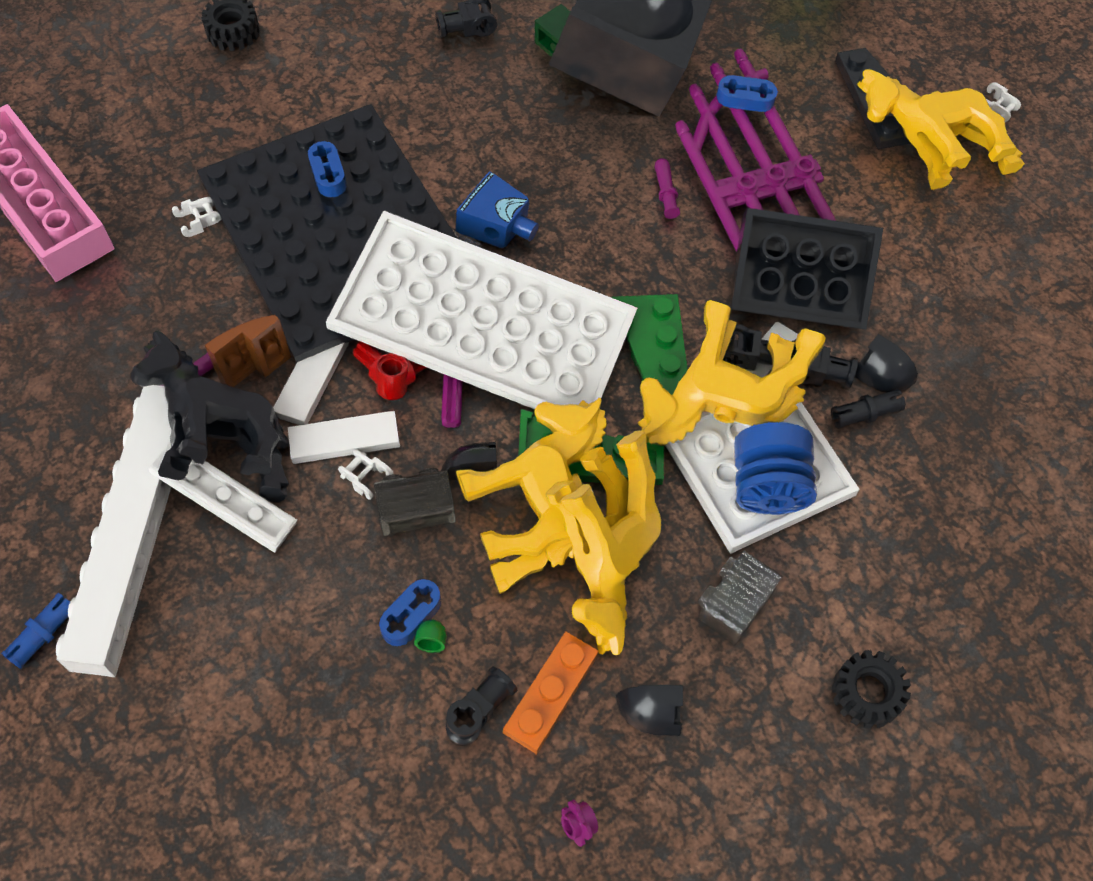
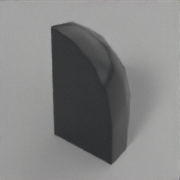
(886, 367)
(473, 456)
(652, 708)

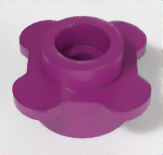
(579, 821)

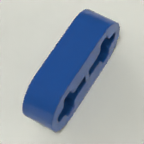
(746, 93)
(332, 167)
(404, 606)

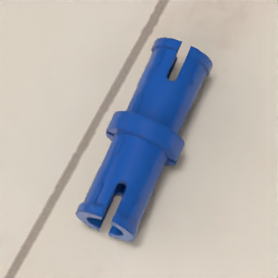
(37, 631)

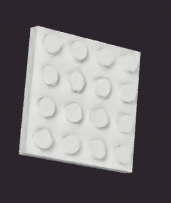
(710, 470)

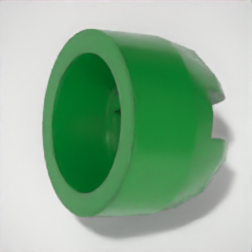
(431, 636)

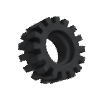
(234, 34)
(891, 678)

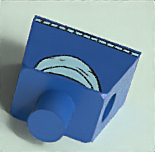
(495, 213)

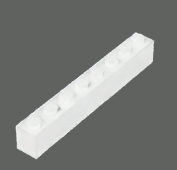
(120, 546)

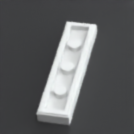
(231, 502)

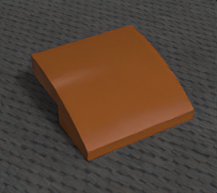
(248, 348)

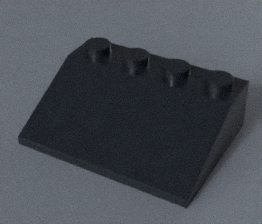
(805, 268)

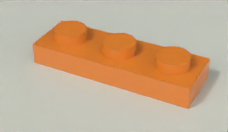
(550, 692)

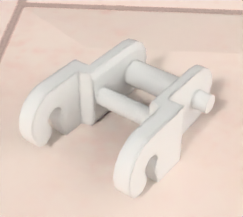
(1005, 99)
(195, 207)
(374, 465)

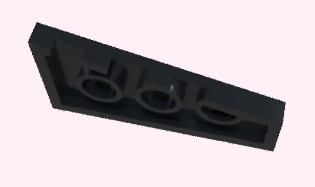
(851, 66)

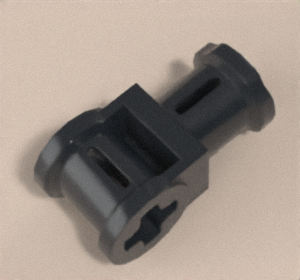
(467, 19)
(748, 349)
(830, 368)
(478, 706)

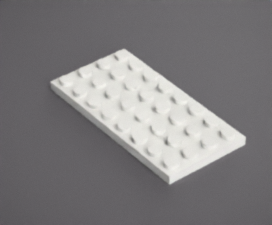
(480, 316)

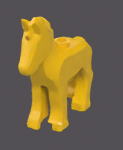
(936, 120)
(727, 388)
(536, 470)
(610, 545)

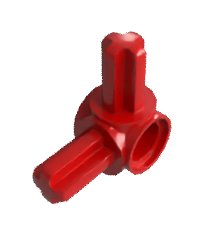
(388, 371)

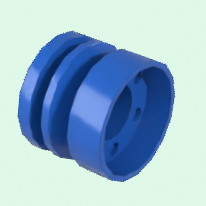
(774, 468)

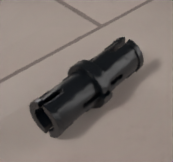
(867, 408)

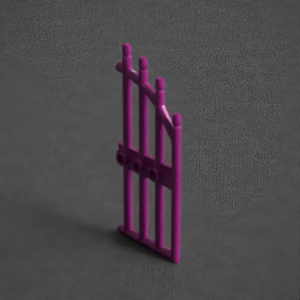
(757, 184)

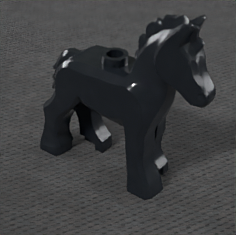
(214, 410)

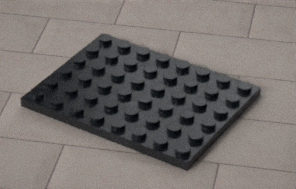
(308, 243)

